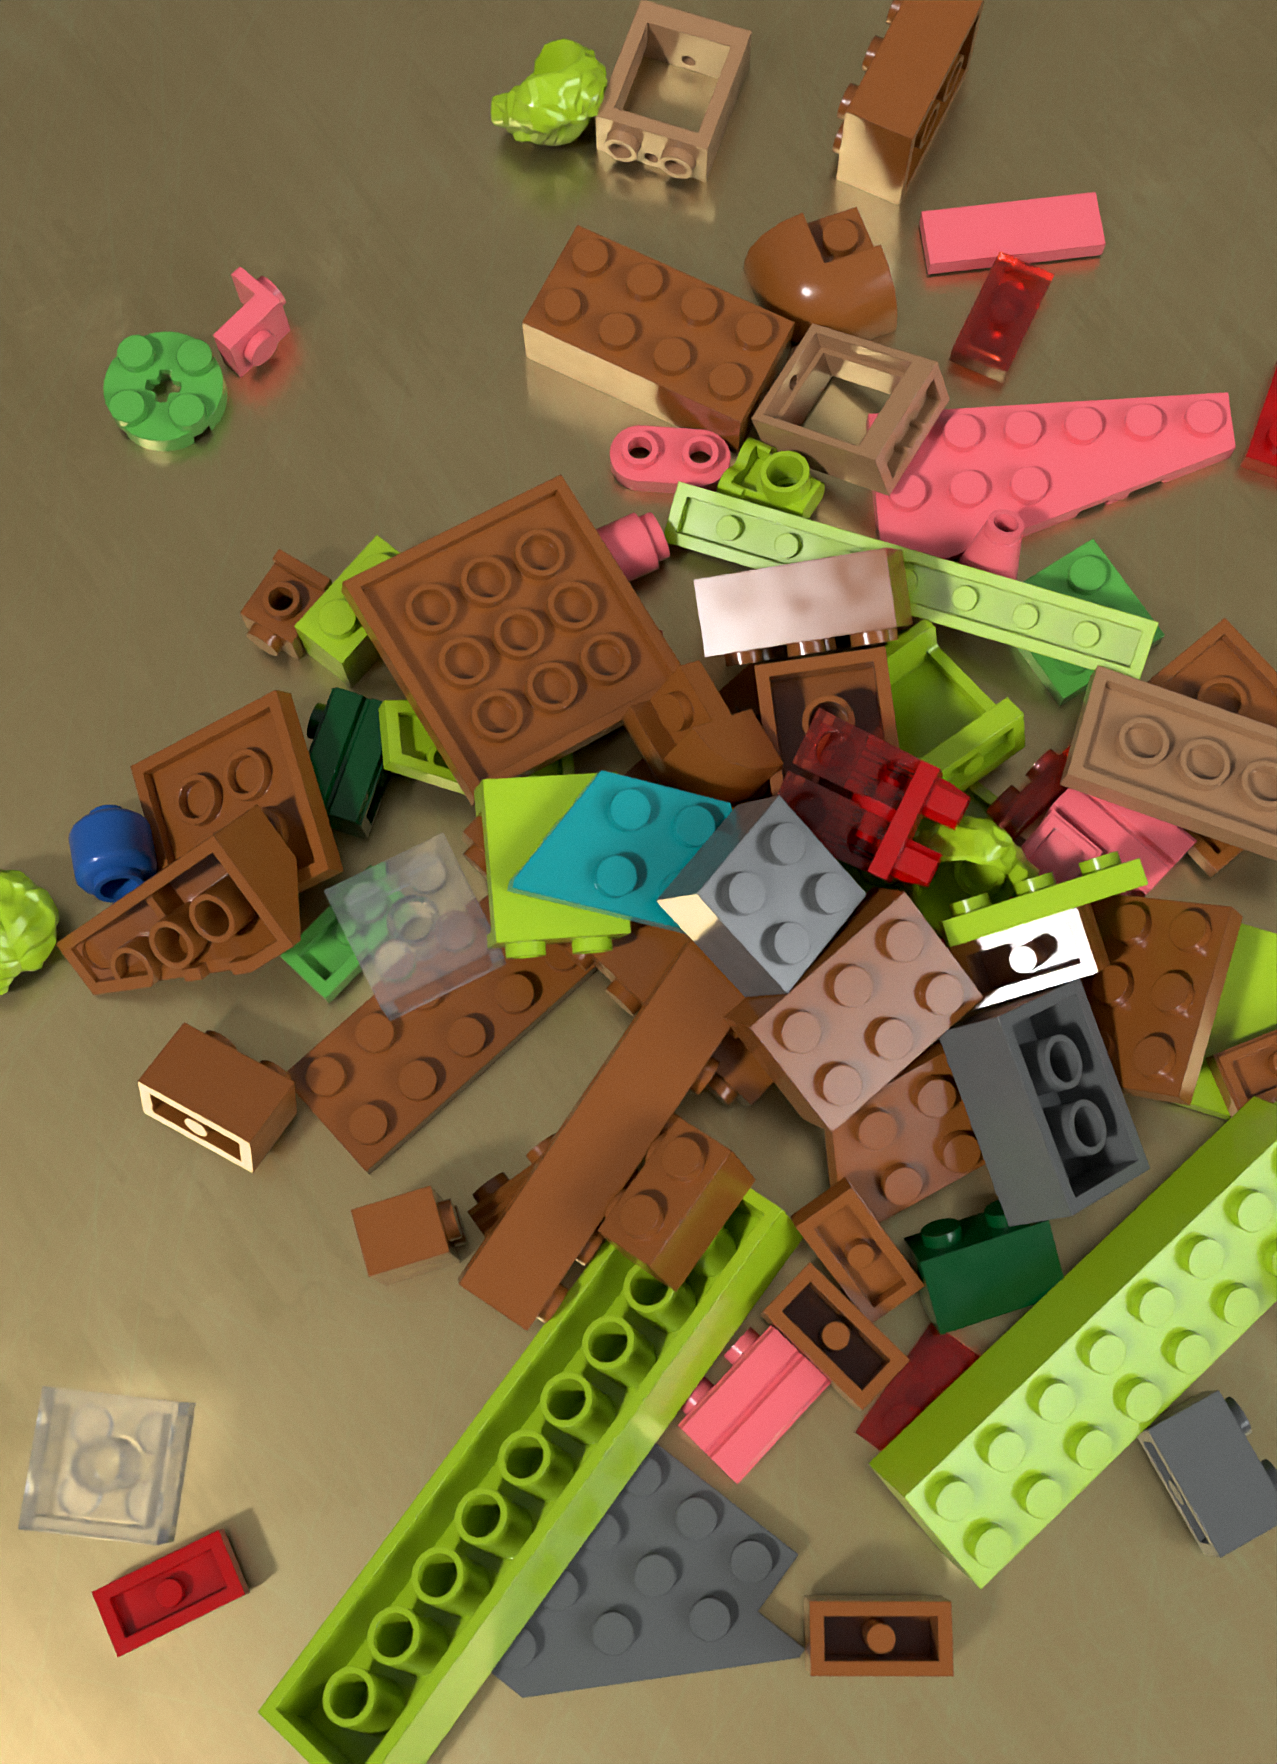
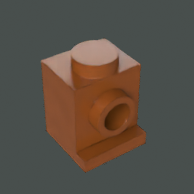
(274, 628)

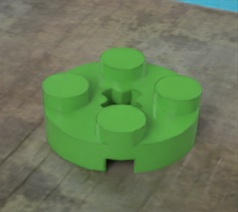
(158, 358)

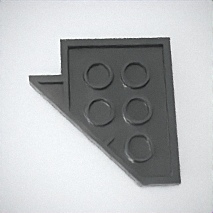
(656, 1592)

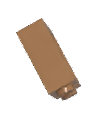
(689, 44)
(898, 430)

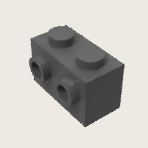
(1213, 1471)

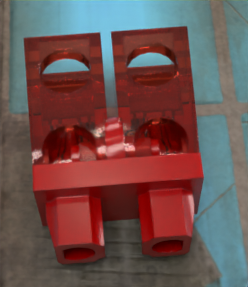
(886, 805)

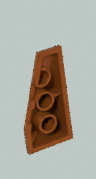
(203, 914)

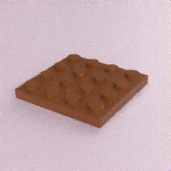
(513, 635)

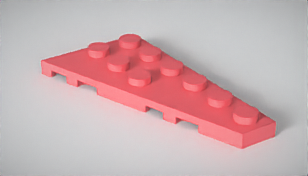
(1045, 463)

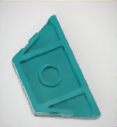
(620, 848)

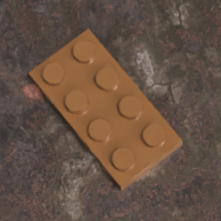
(1176, 761)

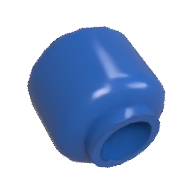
(112, 852)

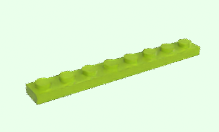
(937, 587)

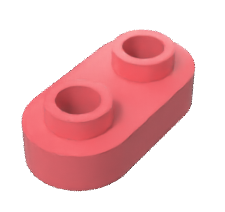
(668, 458)

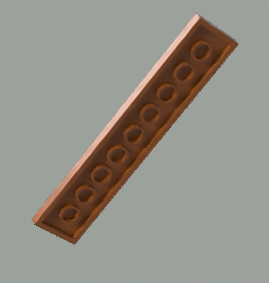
(387, 1079)

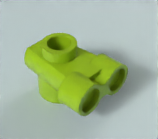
(772, 479)

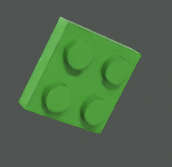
(1093, 578)

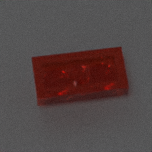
(1001, 317)
(1018, 810)
(932, 1368)

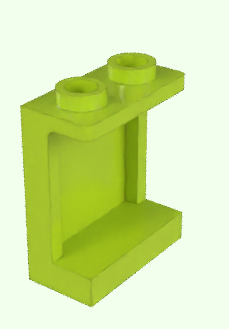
(945, 714)
(514, 822)

